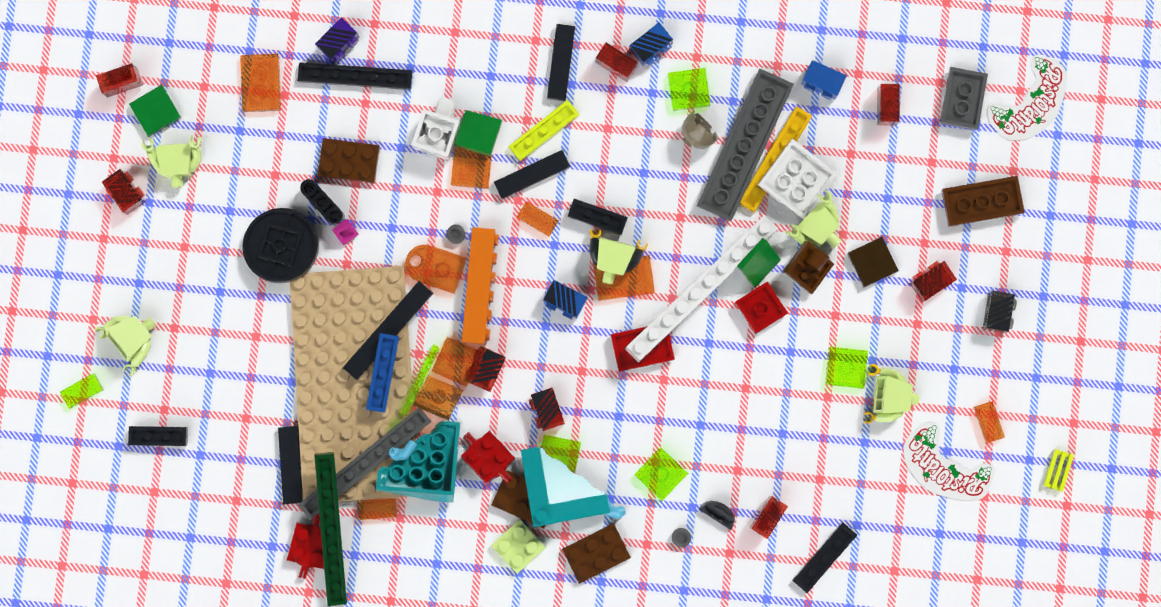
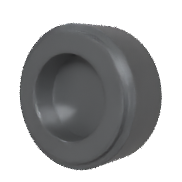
(456, 234)
(681, 537)

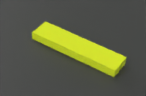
(543, 130)

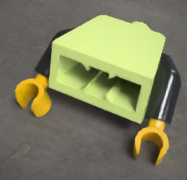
(614, 256)

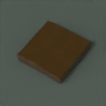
(872, 262)

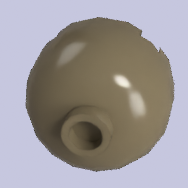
(698, 132)

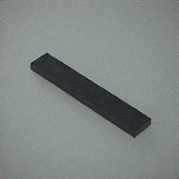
(355, 76)
(391, 325)

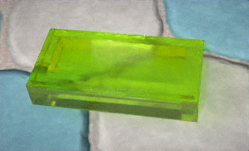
(81, 390)

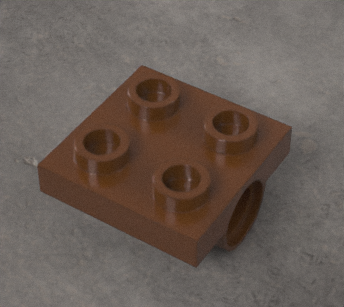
(808, 267)

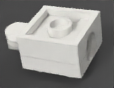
(439, 130)

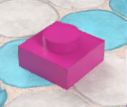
(345, 231)

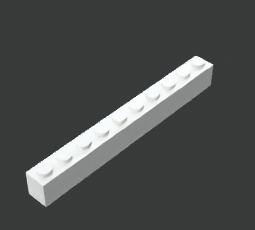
(699, 289)

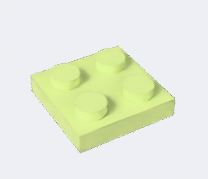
(518, 546)

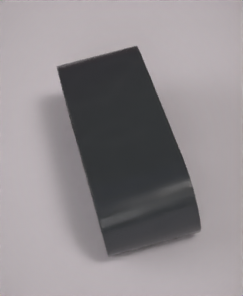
(314, 198)

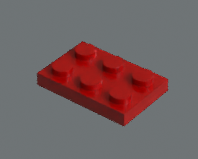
(659, 354)

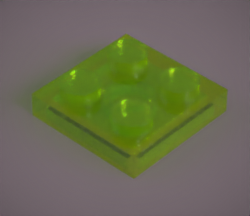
(689, 89)
(661, 474)

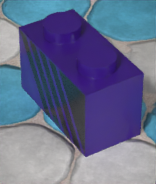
(337, 40)

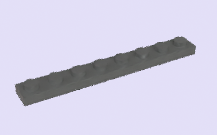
(371, 458)

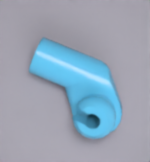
(404, 453)
(616, 512)

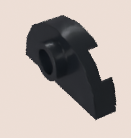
(719, 512)

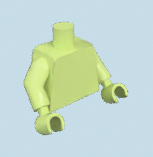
(175, 160)
(818, 224)
(129, 337)

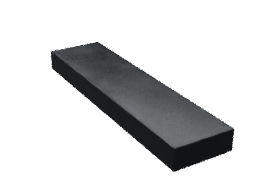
(561, 62)
(531, 174)
(290, 465)
(824, 557)

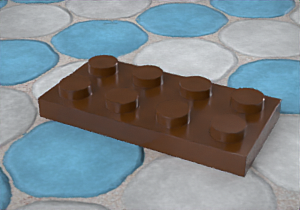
(982, 201)

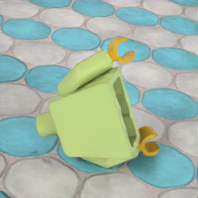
(892, 395)

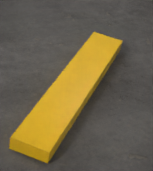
(792, 130)

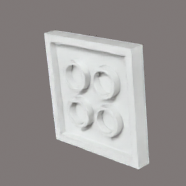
(797, 179)

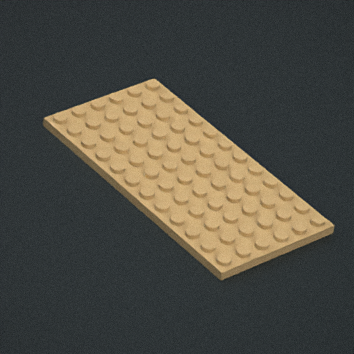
(330, 323)

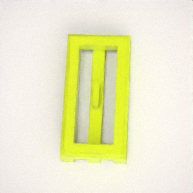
(1065, 472)

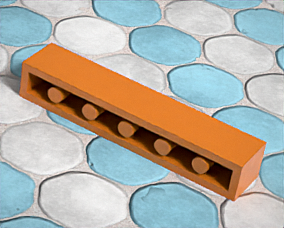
(479, 286)

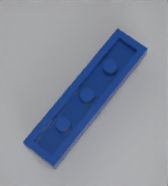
(382, 372)

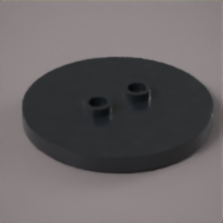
(280, 245)

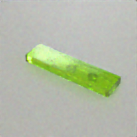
(418, 381)

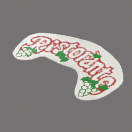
(1039, 106)
(941, 474)

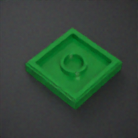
(155, 110)
(478, 133)
(759, 262)

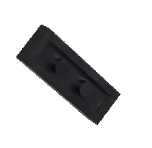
(597, 217)
(157, 436)

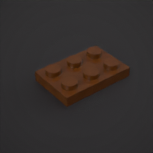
(348, 160)
(514, 498)
(596, 553)

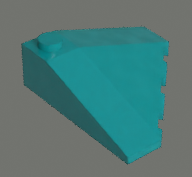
(428, 470)
(557, 492)

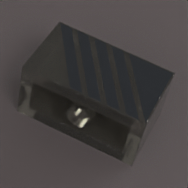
(999, 311)

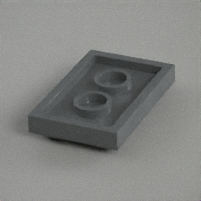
(963, 98)

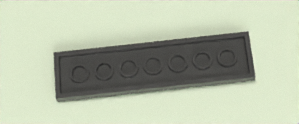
(745, 145)

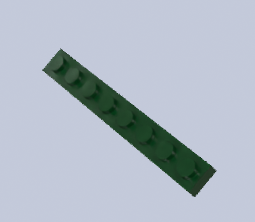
(330, 528)

